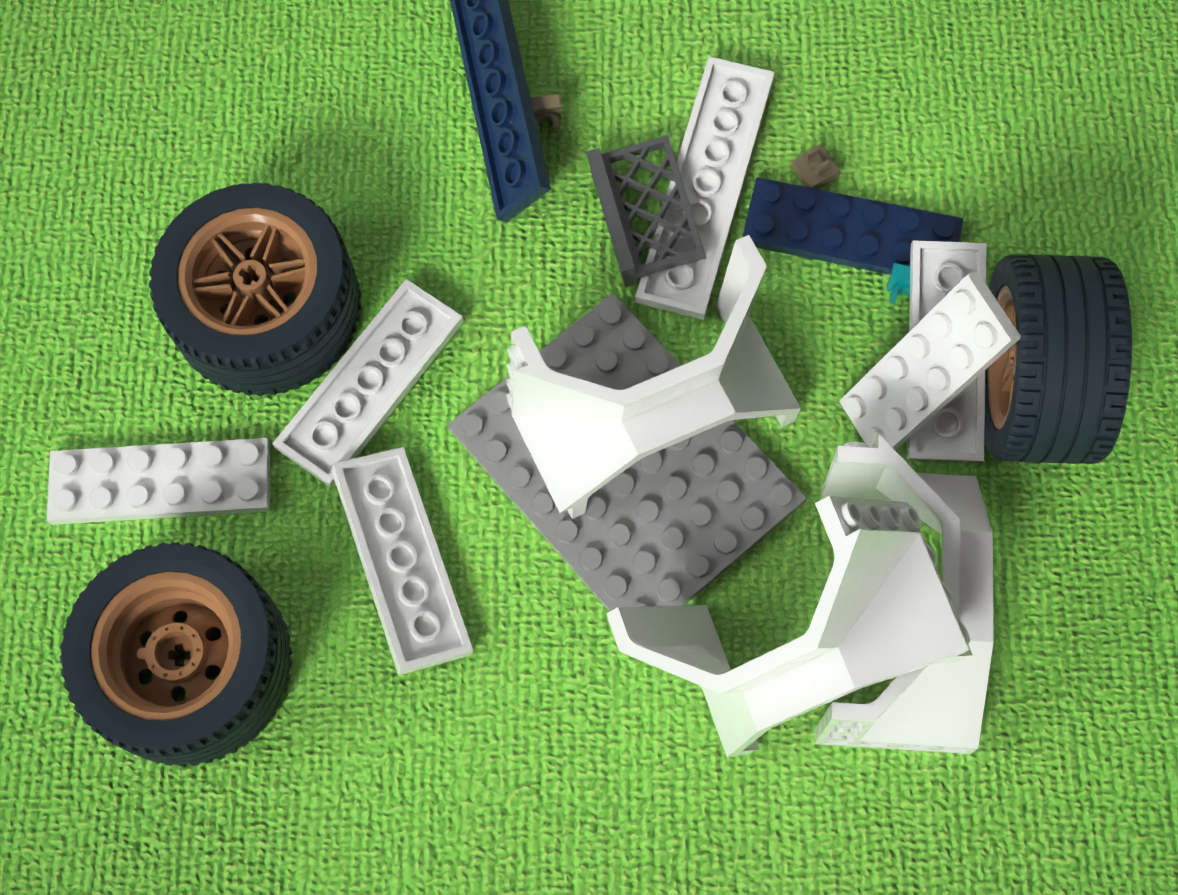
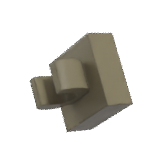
(547, 110)
(815, 168)

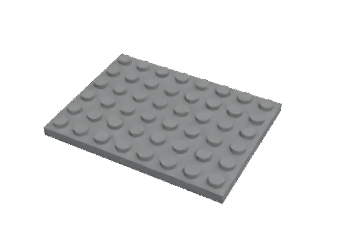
(663, 521)

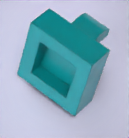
(899, 282)

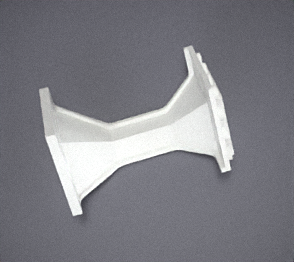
(593, 433)
(874, 622)
(943, 702)

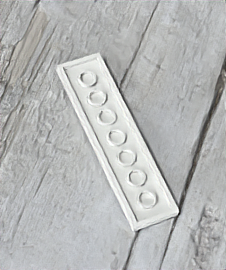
(713, 173)

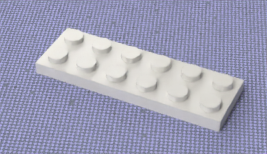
(931, 364)
(368, 381)
(958, 428)
(159, 481)
(401, 560)

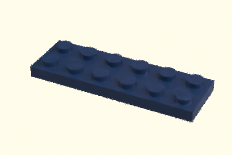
(841, 226)

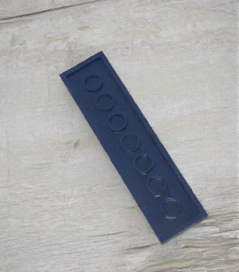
(501, 105)

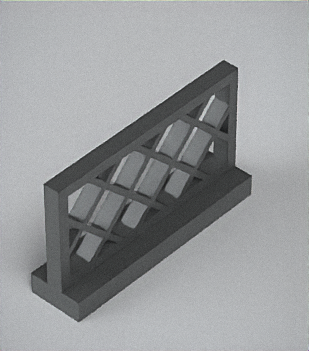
(619, 224)

